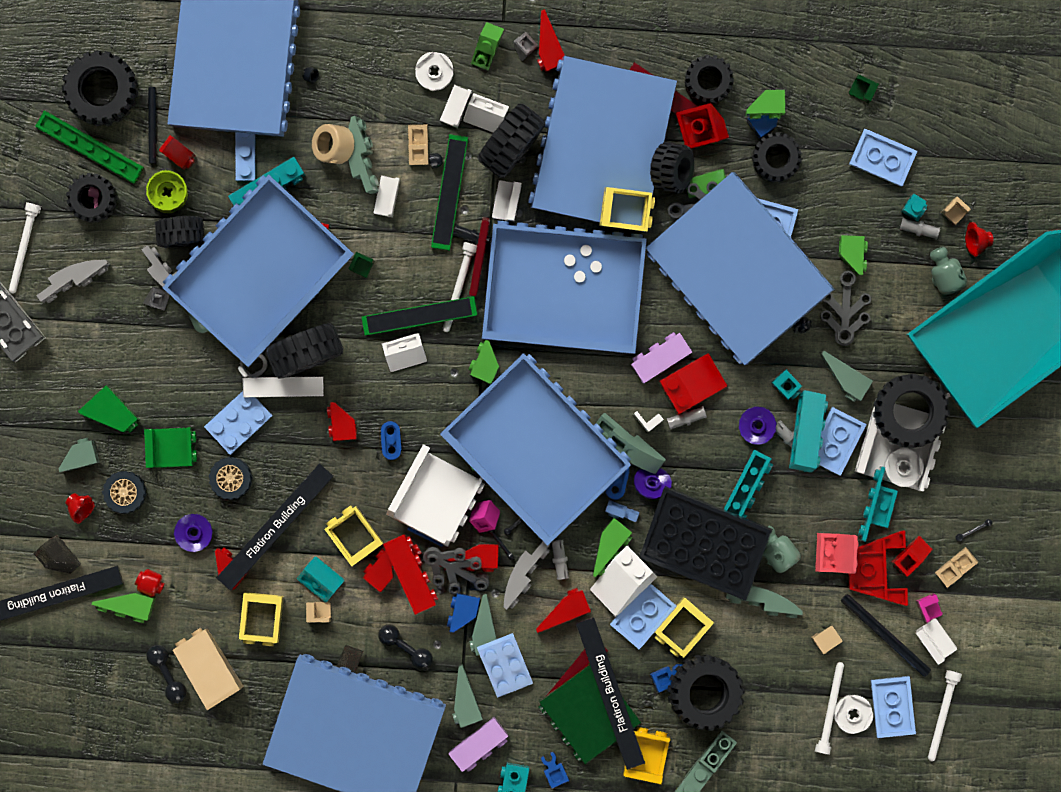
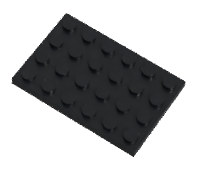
(705, 543)

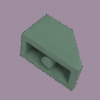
(80, 455)

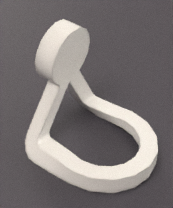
(245, 373)

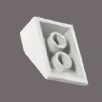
(622, 581)

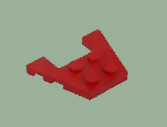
(872, 571)

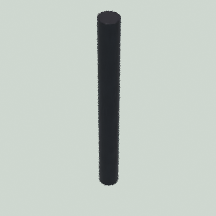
(152, 124)

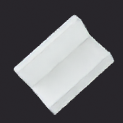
(456, 106)
(485, 113)
(386, 196)
(506, 201)
(404, 352)
(651, 423)
(936, 640)

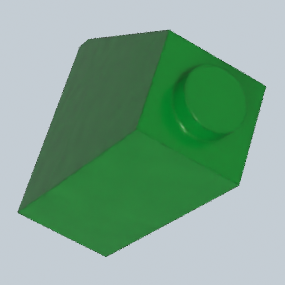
(110, 410)

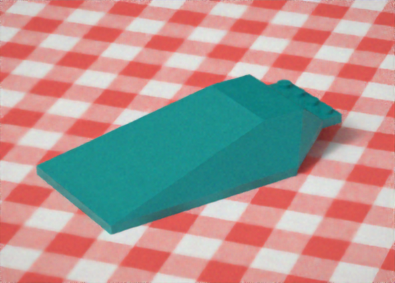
(999, 332)

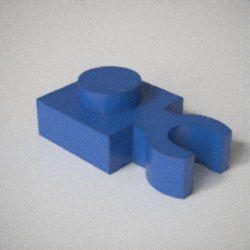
(662, 677)
(555, 773)

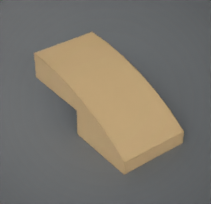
(418, 144)
(956, 567)

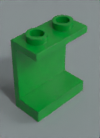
(170, 447)

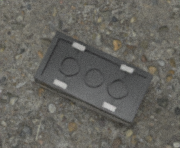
(16, 328)

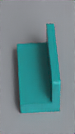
(320, 579)

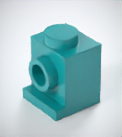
(914, 207)
(786, 377)

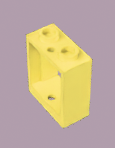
(607, 206)
(333, 523)
(261, 598)
(677, 651)

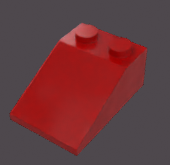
(693, 383)

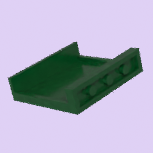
(581, 715)

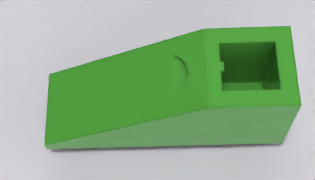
(611, 540)
(134, 605)

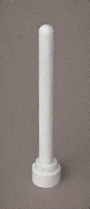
(31, 211)
(469, 251)
(952, 680)
(824, 746)

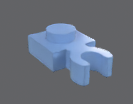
(617, 510)

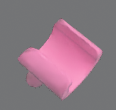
(95, 193)

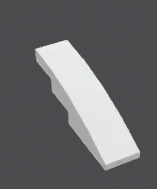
(283, 387)

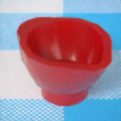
(977, 239)
(79, 507)

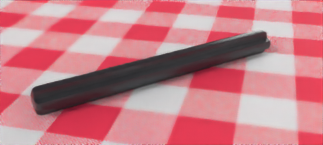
(886, 635)

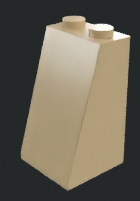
(207, 668)

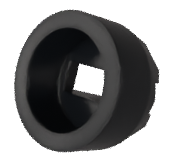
(311, 74)
(435, 160)

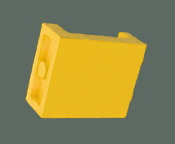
(654, 751)

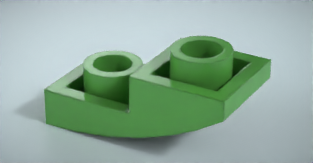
(703, 180)

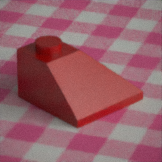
(701, 125)

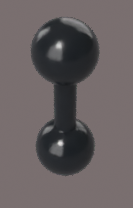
(390, 635)
(158, 656)

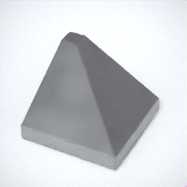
(524, 46)
(157, 298)

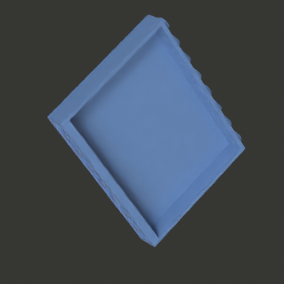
(234, 65)
(600, 137)
(739, 269)
(257, 270)
(540, 303)
(536, 448)
(352, 730)

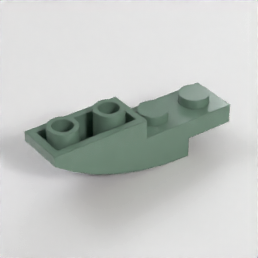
(359, 163)
(636, 448)
(771, 602)
(707, 763)

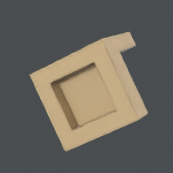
(955, 210)
(318, 612)
(827, 639)

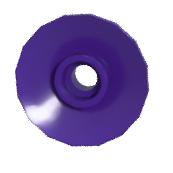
(748, 427)
(644, 479)
(183, 532)

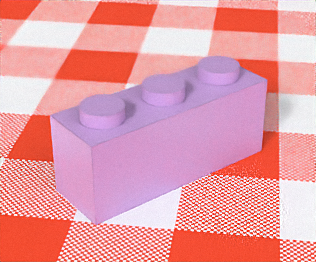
(660, 357)
(478, 745)

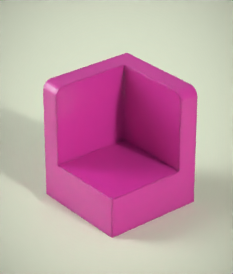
(484, 516)
(929, 607)

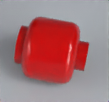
(149, 583)

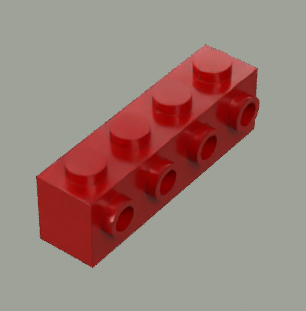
(410, 574)

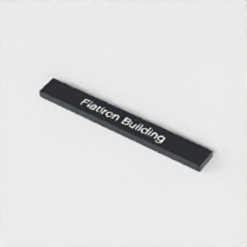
(274, 527)
(60, 592)
(610, 693)

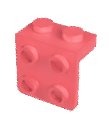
(836, 553)

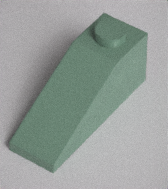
(849, 380)
(484, 627)
(465, 706)

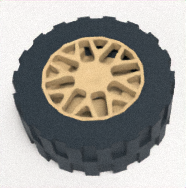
(230, 478)
(124, 492)

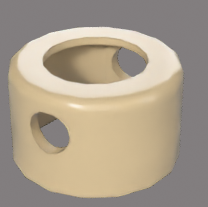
(342, 144)

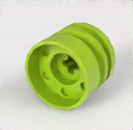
(169, 180)

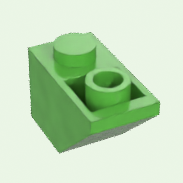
(487, 46)
(769, 103)
(852, 252)
(486, 364)

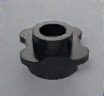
(802, 325)

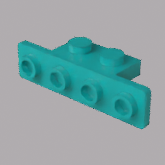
(880, 505)

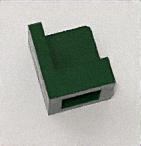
(863, 88)
(361, 264)

